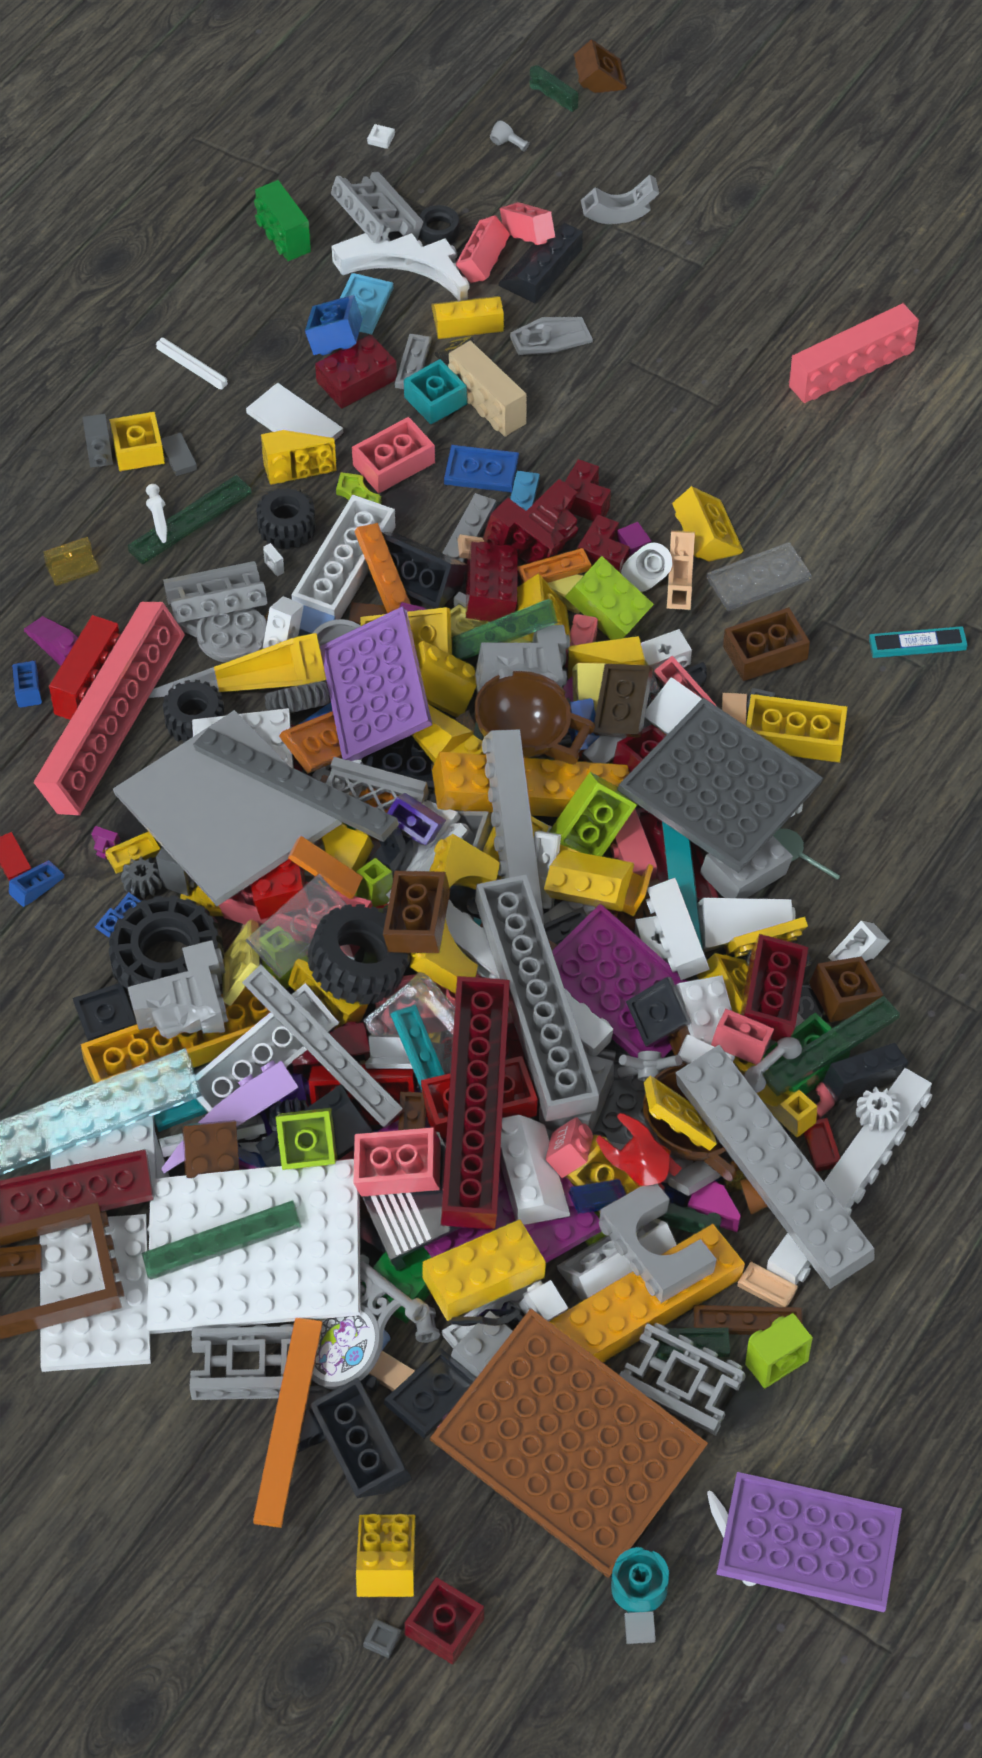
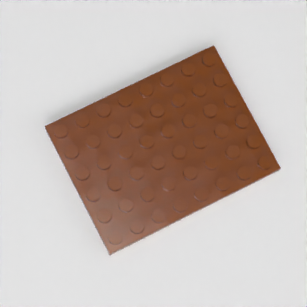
(569, 1442)

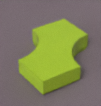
(353, 485)

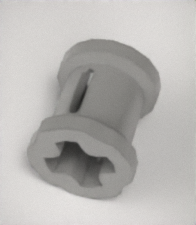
(427, 1329)

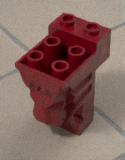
(540, 529)

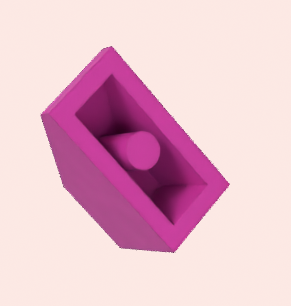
(715, 1199)

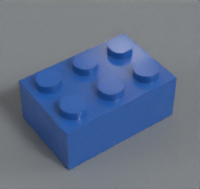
(333, 325)

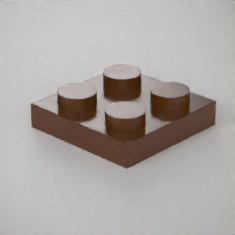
(210, 1147)

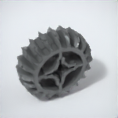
(298, 697)

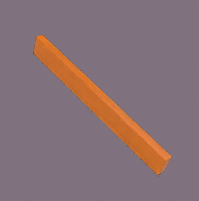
(288, 1423)

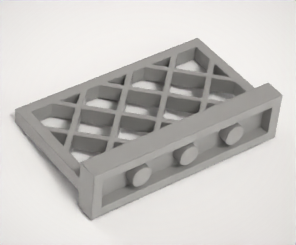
(377, 779)

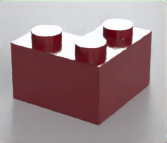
(590, 497)
(602, 541)

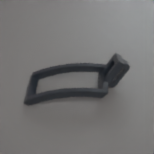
(506, 1315)

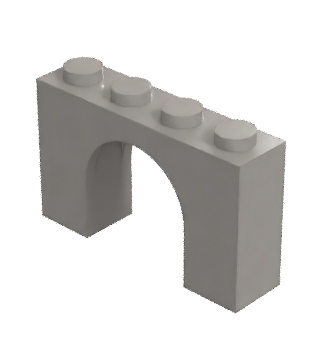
(662, 1274)

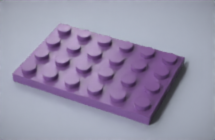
(375, 685)
(810, 1542)

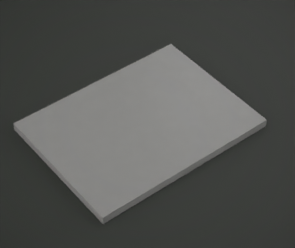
(216, 819)

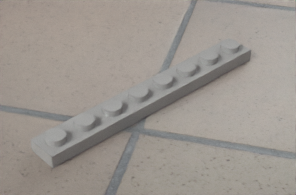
(323, 1046)

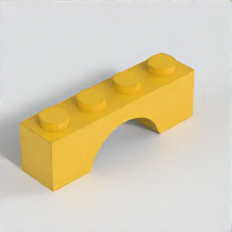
(790, 1108)

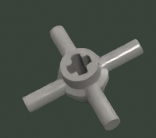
(646, 1064)

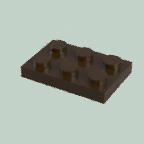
(623, 700)

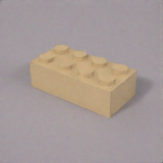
(489, 389)

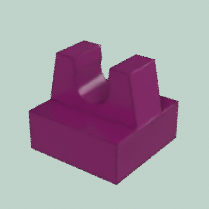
(104, 840)

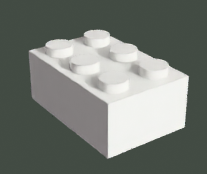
(705, 1004)

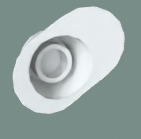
(647, 566)

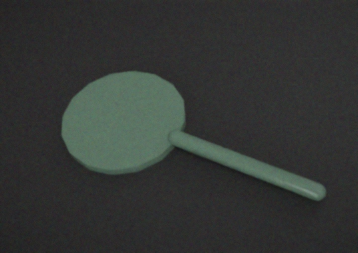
(794, 844)

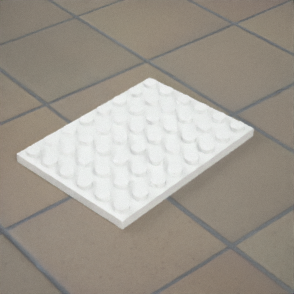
(283, 1278)

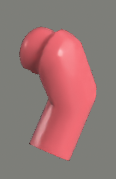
(826, 1100)

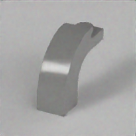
(620, 208)

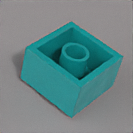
(435, 391)

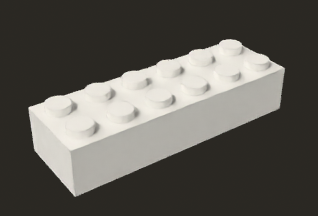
(340, 563)
(256, 1048)

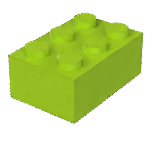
(610, 599)
(593, 816)

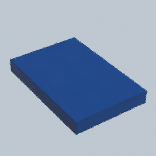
(481, 468)

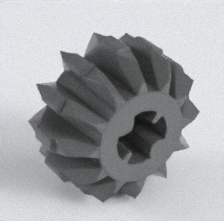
(141, 877)

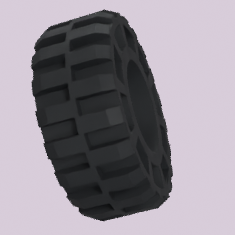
(153, 923)

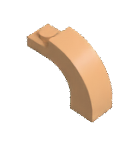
(681, 571)

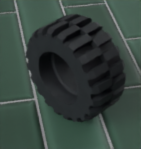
(348, 977)

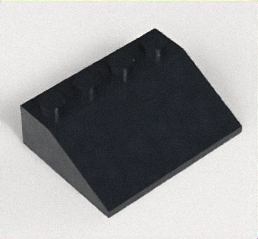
(405, 759)

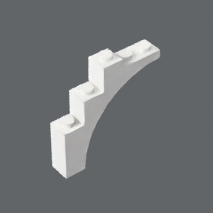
(404, 253)

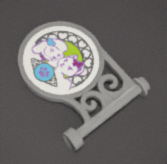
(354, 1343)

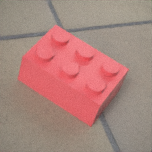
(393, 455)
(397, 1162)

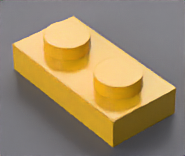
(121, 854)

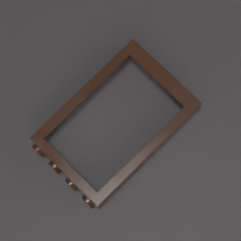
(74, 1307)

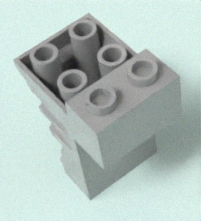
(542, 656)
(184, 1000)

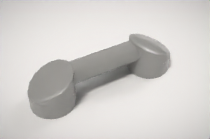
(787, 1046)

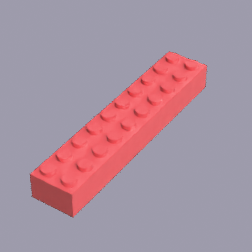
(109, 708)

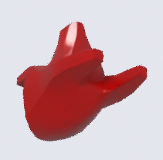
(642, 1157)

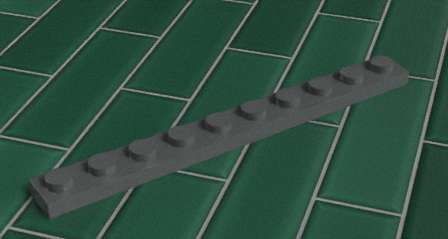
(296, 784)

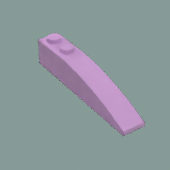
(245, 1102)

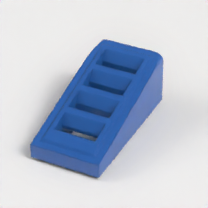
(26, 685)
(24, 893)

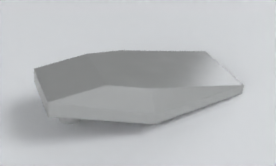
(550, 335)

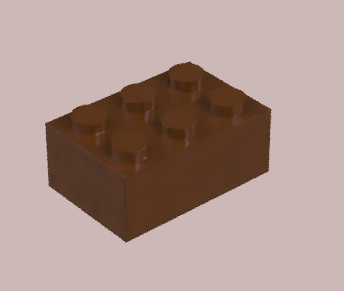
(766, 644)
(416, 912)

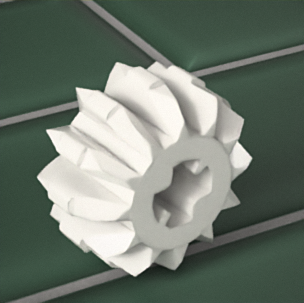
(878, 1109)

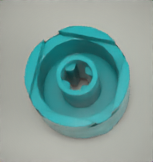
(639, 1595)

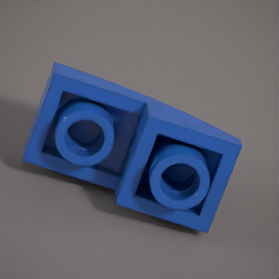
(107, 922)

